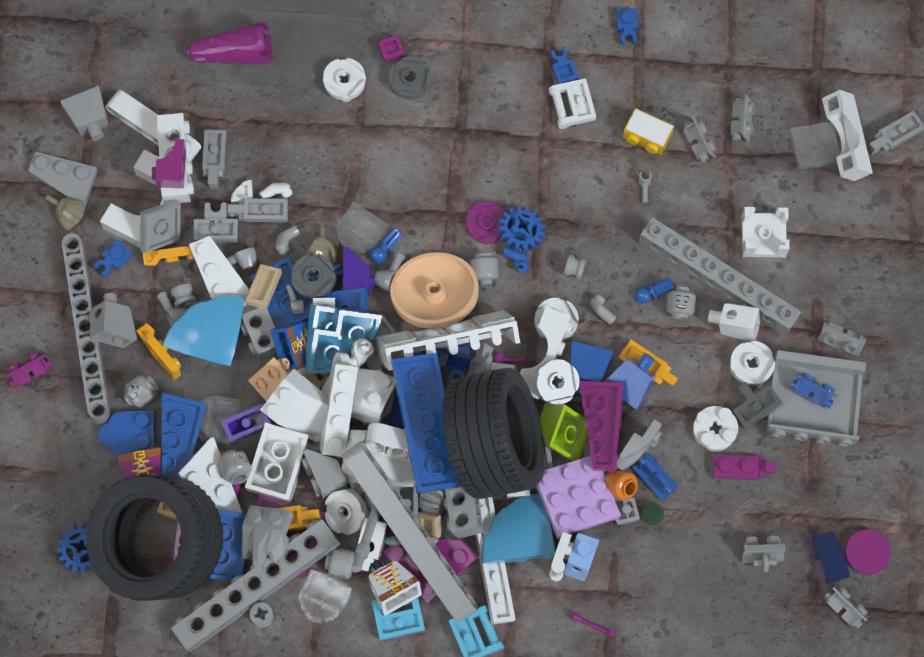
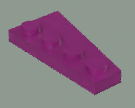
(603, 416)

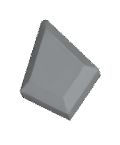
(628, 511)

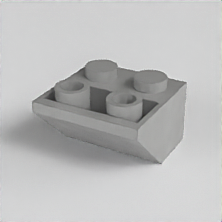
(325, 472)

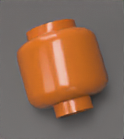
(621, 484)

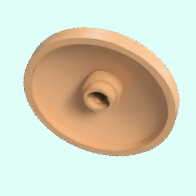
(434, 290)

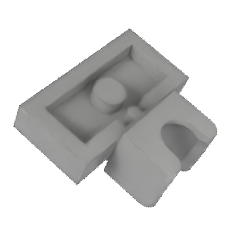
(216, 226)

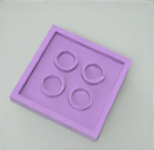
(576, 497)

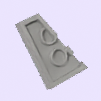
(63, 175)

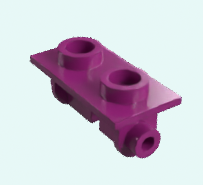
(35, 364)

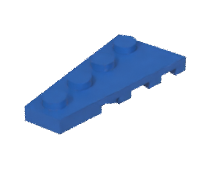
(179, 431)

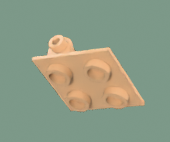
(270, 377)

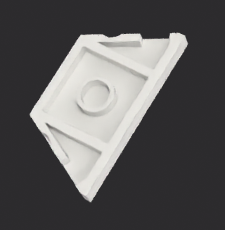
(205, 471)

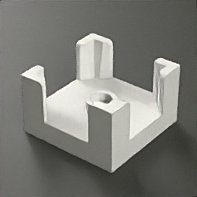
(764, 233)

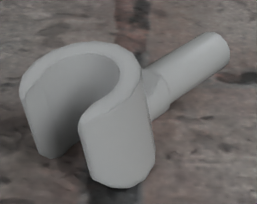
(644, 183)
(296, 305)

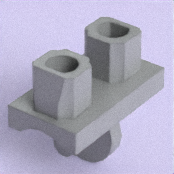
(764, 554)

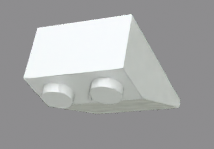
(371, 395)
(298, 406)
(277, 463)
(397, 470)

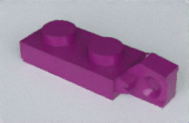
(741, 467)

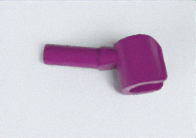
(500, 358)

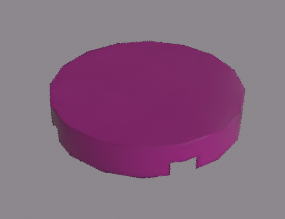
(483, 222)
(867, 552)

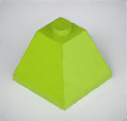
(563, 430)

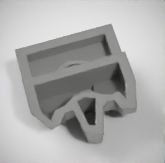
(639, 445)
(265, 533)

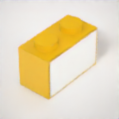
(648, 132)

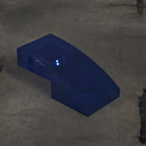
(831, 557)

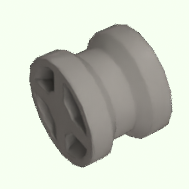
(575, 266)
(183, 296)
(263, 619)

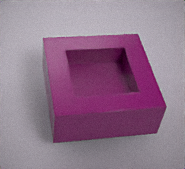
(391, 49)

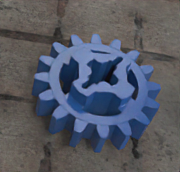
(521, 229)
(69, 544)

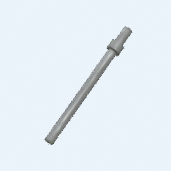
(363, 549)

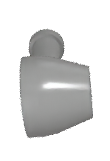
(245, 258)
(384, 277)
(172, 314)

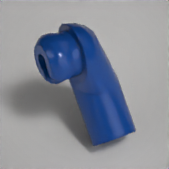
(519, 259)

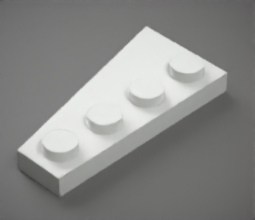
(217, 272)

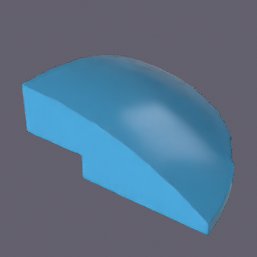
(208, 329)
(335, 331)
(519, 533)

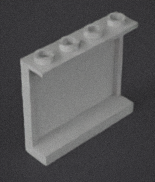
(807, 419)

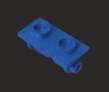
(806, 385)
(655, 476)

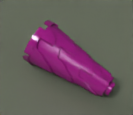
(242, 45)

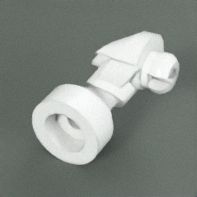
(360, 352)

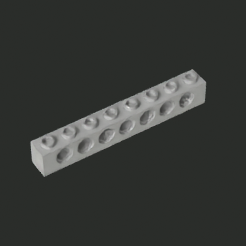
(718, 276)
(269, 584)

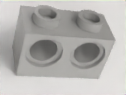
(260, 333)
(468, 509)

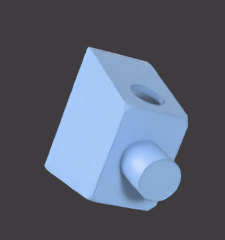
(581, 557)

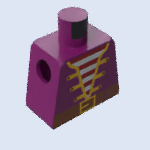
(141, 462)

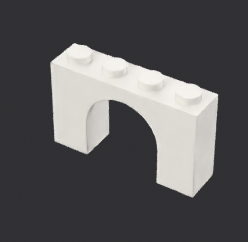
(122, 222)

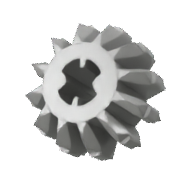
(432, 502)

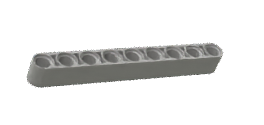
(82, 318)
(409, 531)

